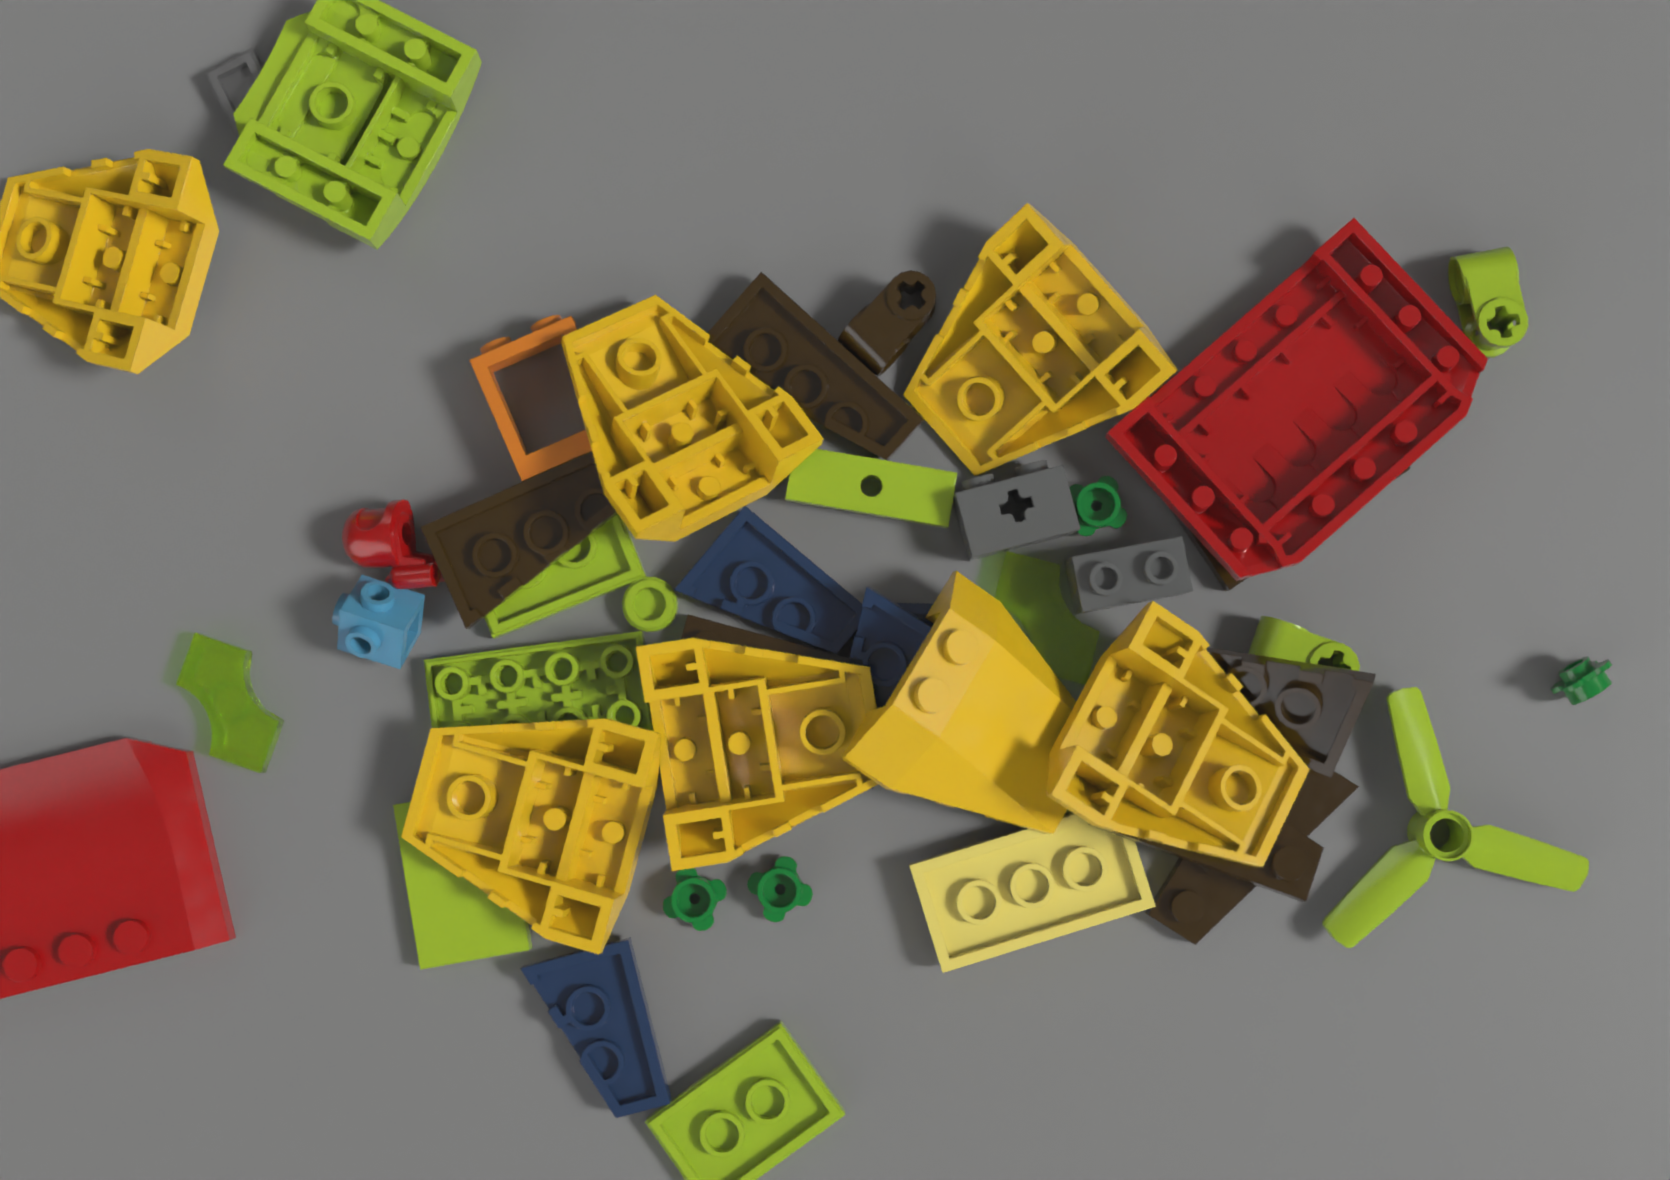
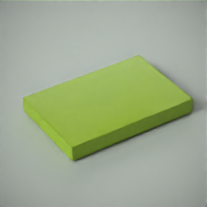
(588, 571)
(451, 915)
(747, 1112)

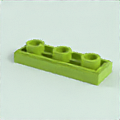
(907, 490)

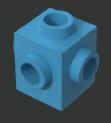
(378, 621)

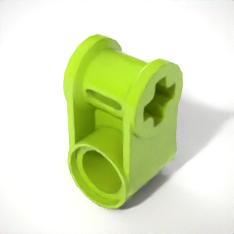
(1486, 291)
(1291, 642)

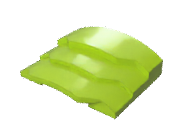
(353, 114)

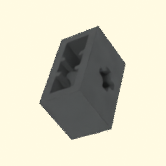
(1048, 514)
(1128, 575)

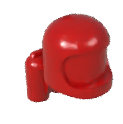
(388, 540)

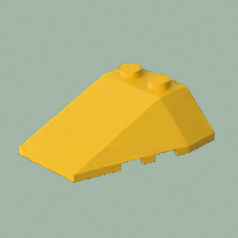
(110, 254)
(1033, 350)
(678, 421)
(970, 716)
(749, 742)
(1174, 748)
(540, 817)

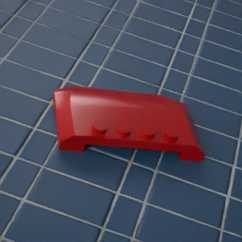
(1303, 407)
(105, 864)

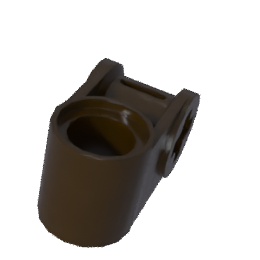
(885, 329)

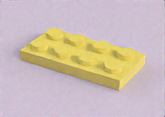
(1027, 889)

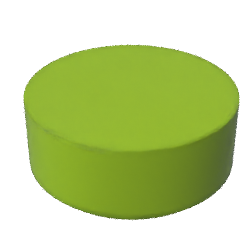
(650, 604)

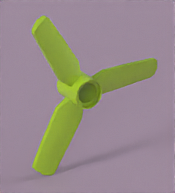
(1410, 863)

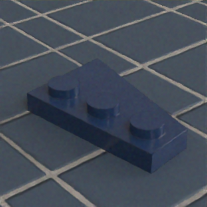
(772, 584)
(886, 642)
(607, 1022)

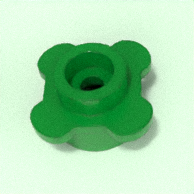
(1106, 494)
(1583, 679)
(778, 904)
(698, 914)

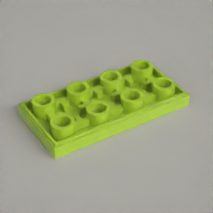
(540, 684)

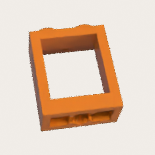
(505, 352)

